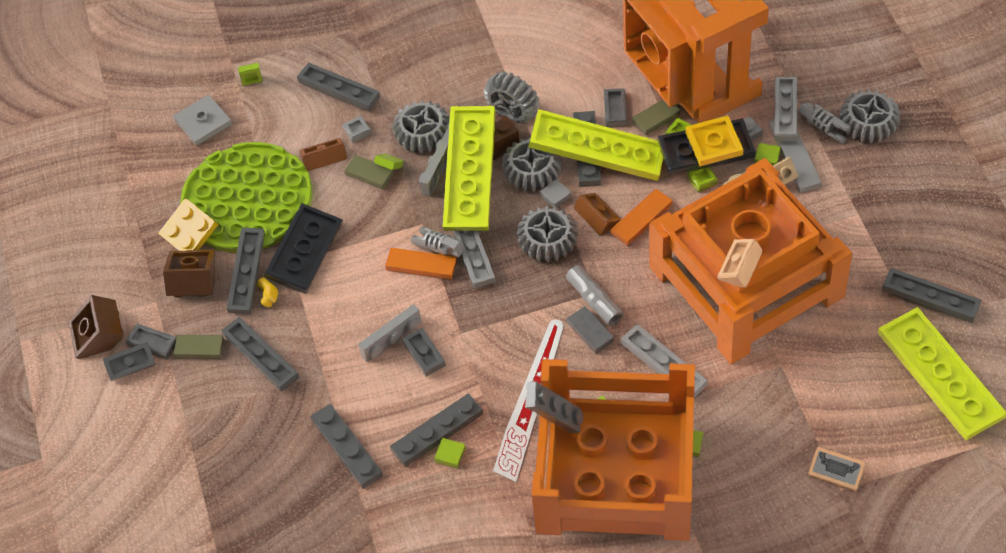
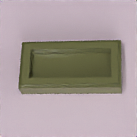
(655, 117)
(368, 172)
(199, 347)

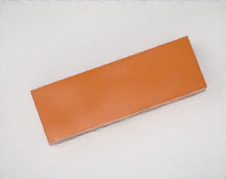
(639, 218)
(421, 263)

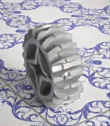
(512, 97)
(870, 115)
(425, 123)
(518, 166)
(561, 234)

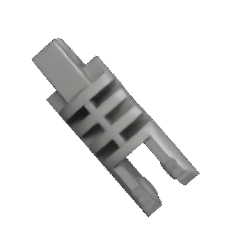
(824, 121)
(437, 242)

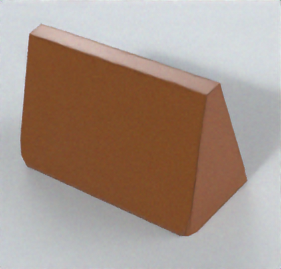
(323, 154)
(596, 213)

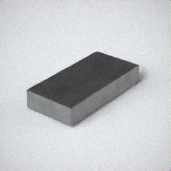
(615, 107)
(590, 329)
(159, 342)

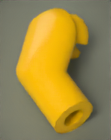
(270, 292)

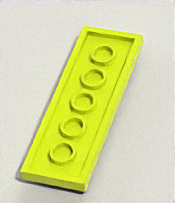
(596, 145)
(469, 168)
(942, 373)

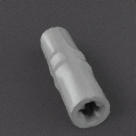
(594, 295)

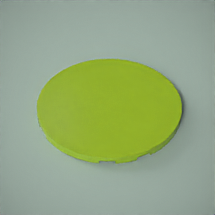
(249, 188)

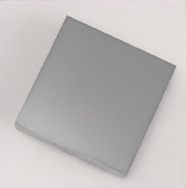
(356, 129)
(555, 193)

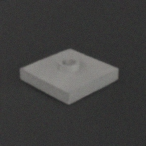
(202, 120)

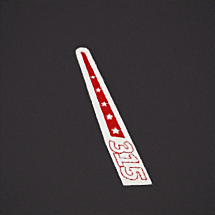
(523, 419)

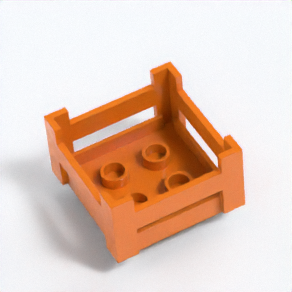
(678, 49)
(792, 254)
(625, 462)

